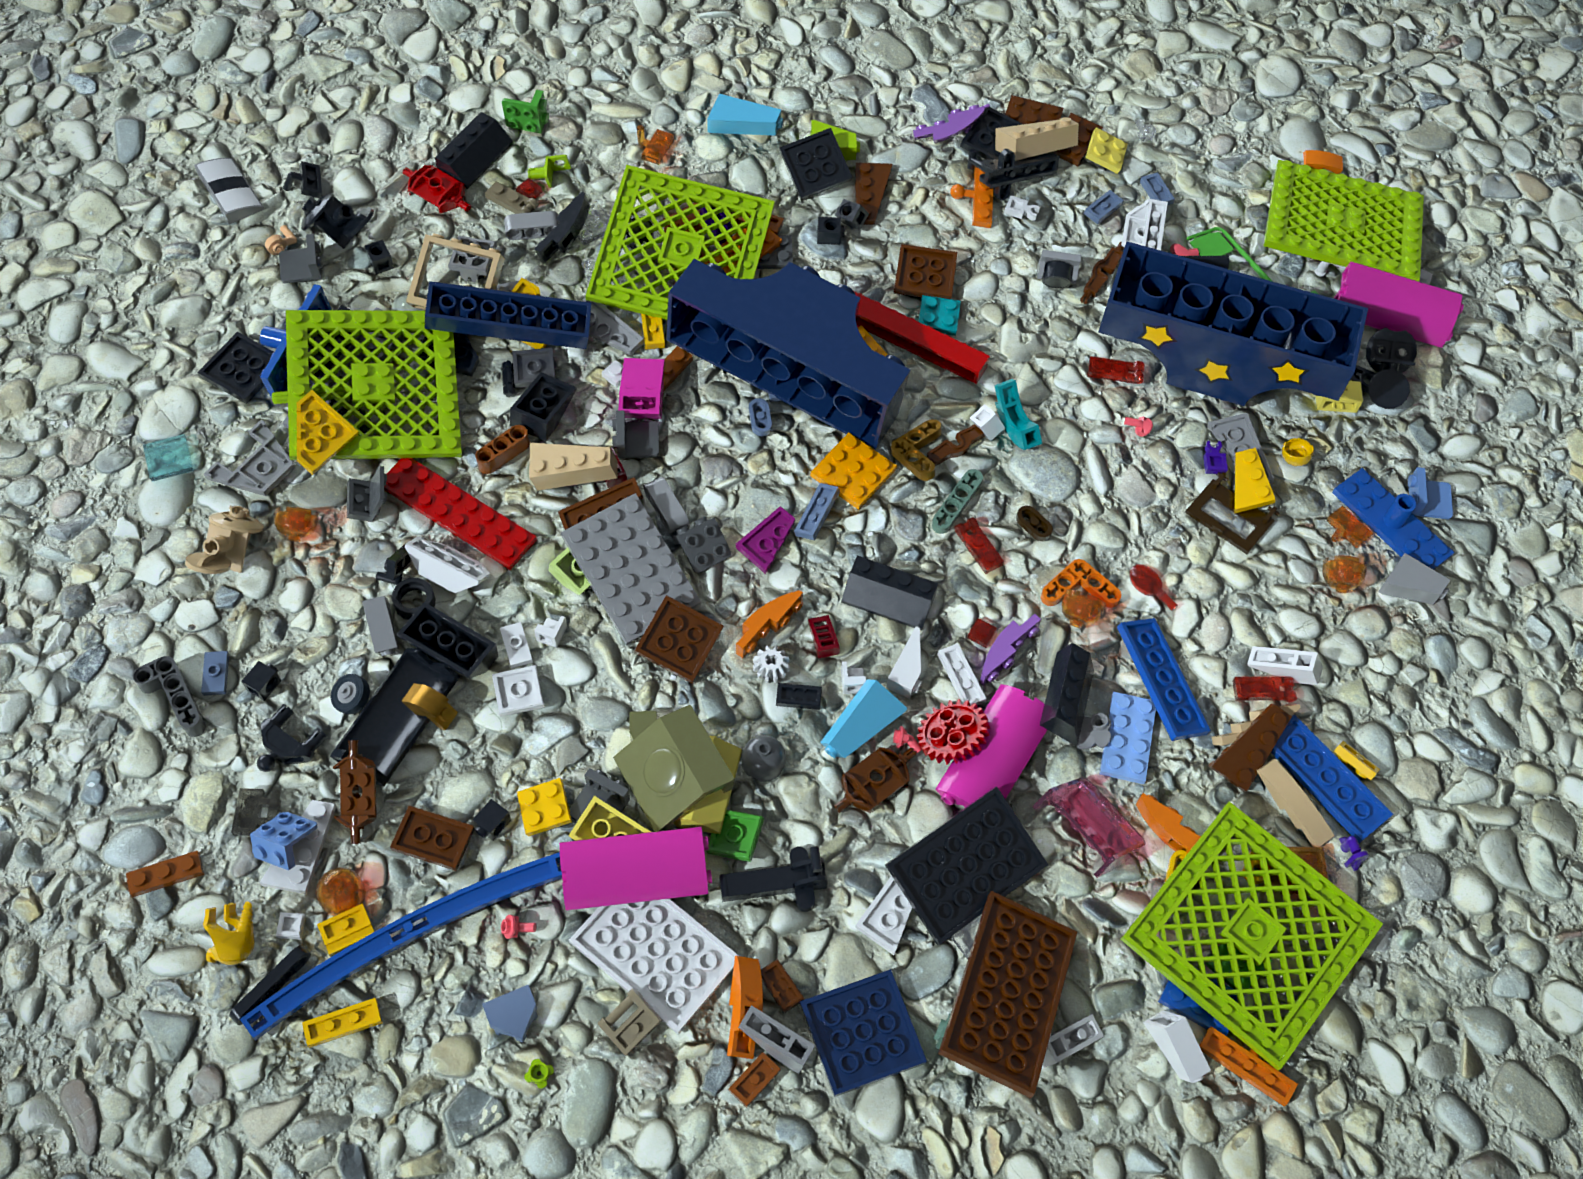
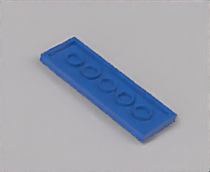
(1163, 679)
(1329, 780)

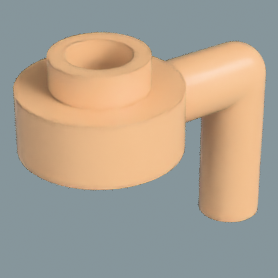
(276, 243)

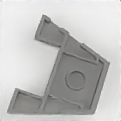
(261, 470)

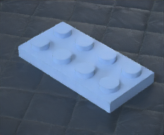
(1131, 737)

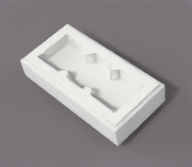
(516, 645)

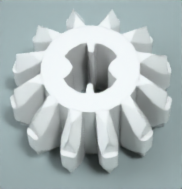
(771, 657)

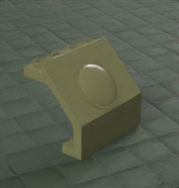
(673, 767)

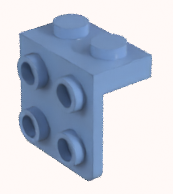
(1431, 497)
(275, 839)

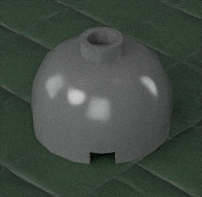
(763, 758)

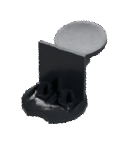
(334, 218)
(1389, 386)

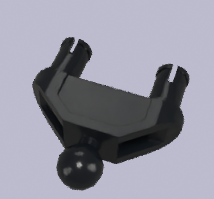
(282, 745)

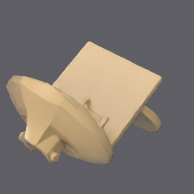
(225, 542)

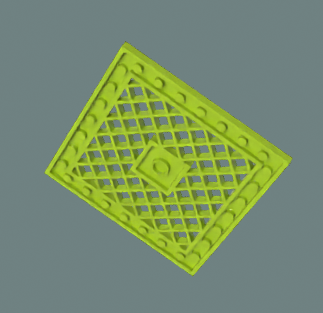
(1345, 220)
(678, 245)
(376, 380)
(1253, 934)

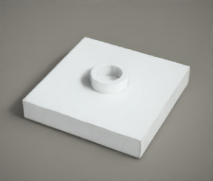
(518, 691)

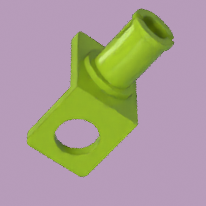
(550, 166)

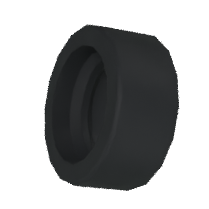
(409, 585)

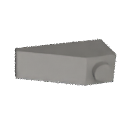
(776, 1039)

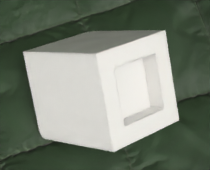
(987, 422)
(551, 631)
(851, 679)

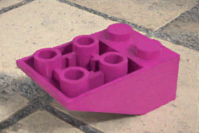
(642, 388)

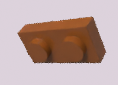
(754, 1079)

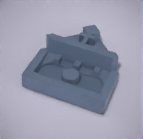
(512, 1013)

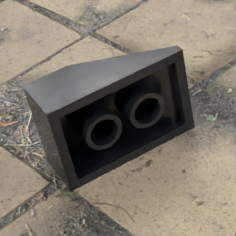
(542, 405)

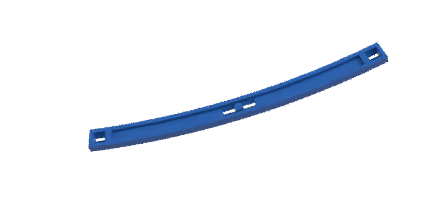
(381, 943)

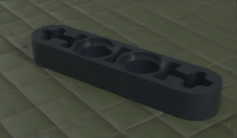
(271, 982)

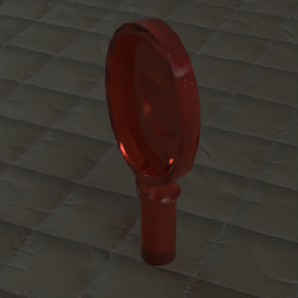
(1150, 584)

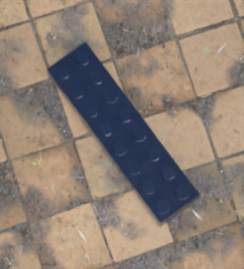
(507, 315)

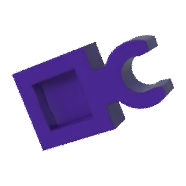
(1214, 460)

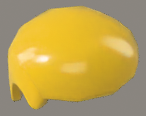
(1297, 451)

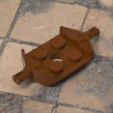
(863, 791)
(356, 809)

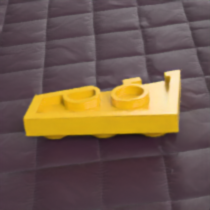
(1251, 482)

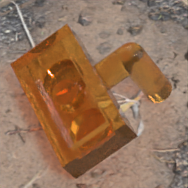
(656, 147)
(1348, 527)

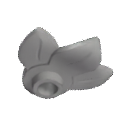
(1093, 734)

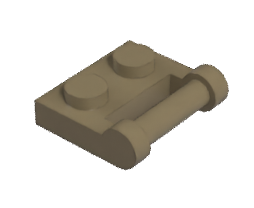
(635, 1028)

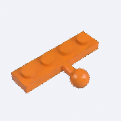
(982, 200)
(1248, 1066)

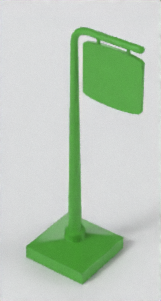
(1216, 245)

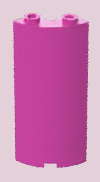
(1401, 303)
(1011, 742)
(634, 868)

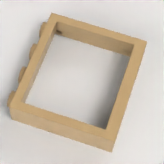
(455, 244)

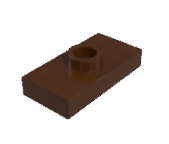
(781, 986)

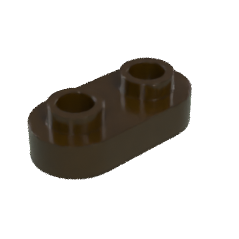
(1034, 524)

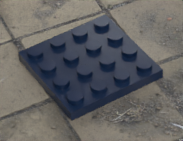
(862, 1033)

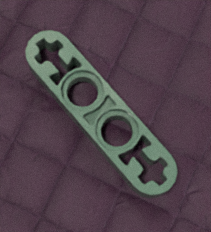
(956, 500)

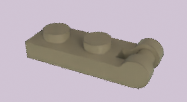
(510, 199)

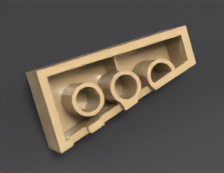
(1037, 138)
(569, 465)

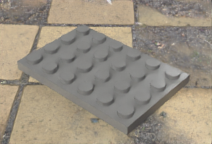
(628, 565)

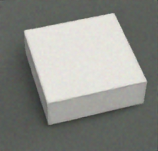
(291, 925)

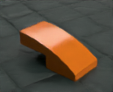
(1323, 159)

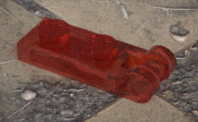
(1116, 370)
(979, 545)
(1264, 688)

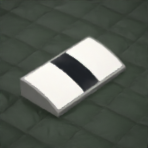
(228, 188)

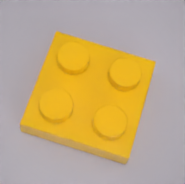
(544, 807)

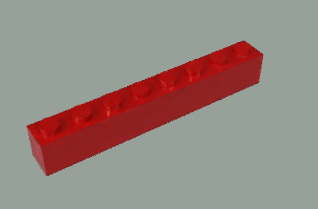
(921, 339)

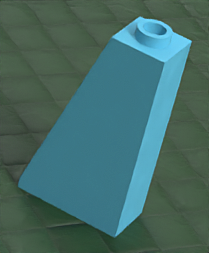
(743, 117)
(862, 719)

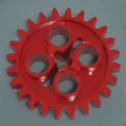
(953, 731)

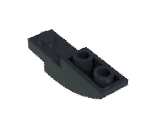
(564, 234)

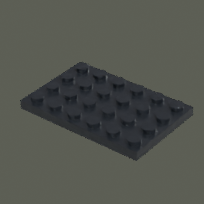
(963, 861)

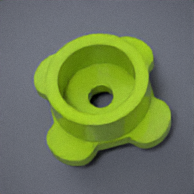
(536, 1066)

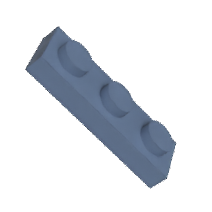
(817, 511)

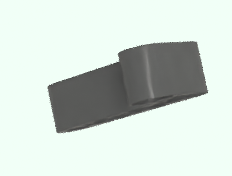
(168, 680)

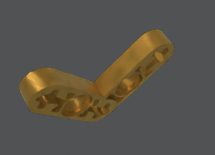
(928, 432)

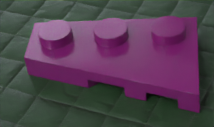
(766, 539)

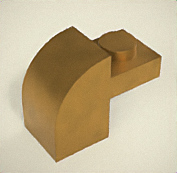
(430, 703)

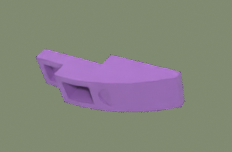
(957, 123)
(1005, 646)

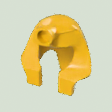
(230, 946)

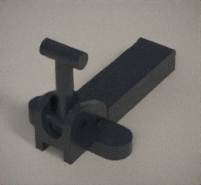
(1004, 171)
(800, 878)

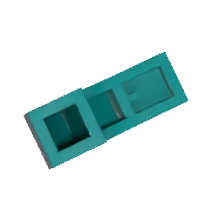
(1017, 425)

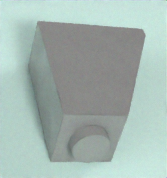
(1415, 582)
(381, 625)

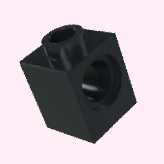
(852, 214)
(829, 230)
(379, 257)
(261, 680)
(491, 820)

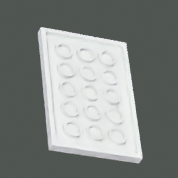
(659, 954)

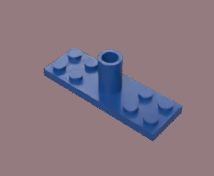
(275, 373)
(1392, 519)

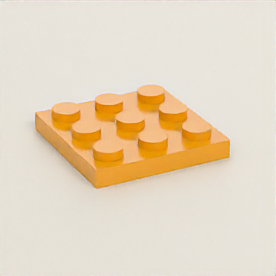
(854, 469)

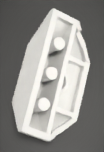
(1146, 224)
(445, 565)

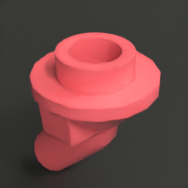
(1142, 425)
(902, 737)
(511, 926)

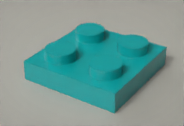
(940, 314)

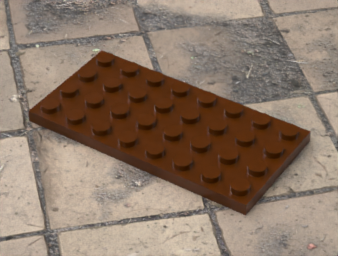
(1009, 994)

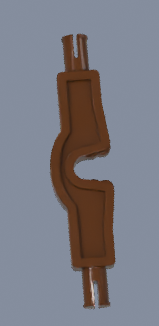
(1098, 278)
(948, 450)

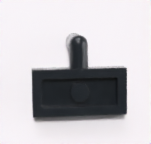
(309, 179)
(395, 566)

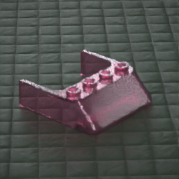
(1096, 820)

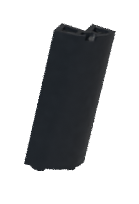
(386, 724)

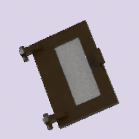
(1216, 511)

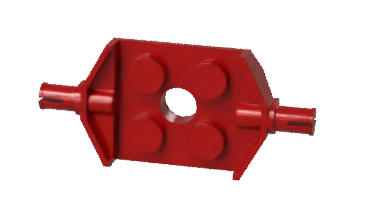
(444, 196)

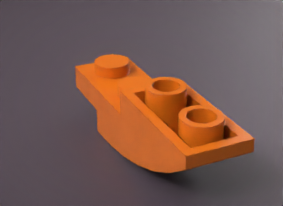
(770, 616)
(1166, 823)
(745, 991)

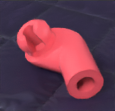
(1178, 249)

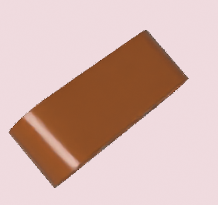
(506, 441)

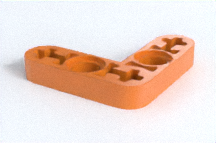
(1078, 578)

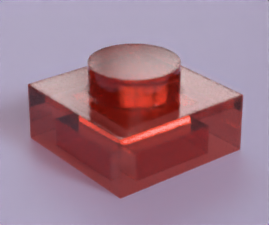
(529, 189)
(982, 633)

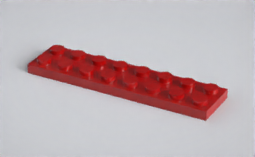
(458, 512)

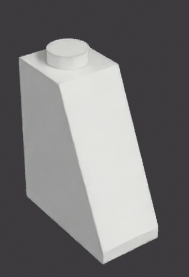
(1178, 1045)

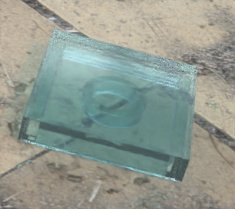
(168, 457)

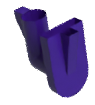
(1351, 844)

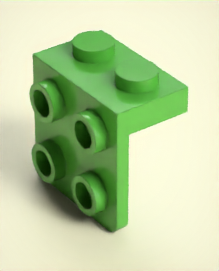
(526, 115)

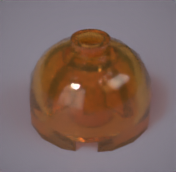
(295, 522)
(1344, 573)
(1082, 609)
(340, 890)

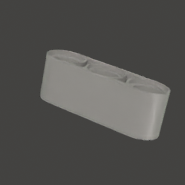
(530, 225)
(666, 505)

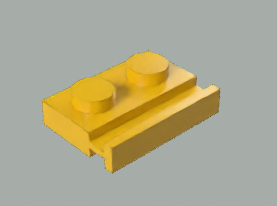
(345, 929)

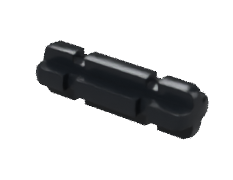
(508, 379)

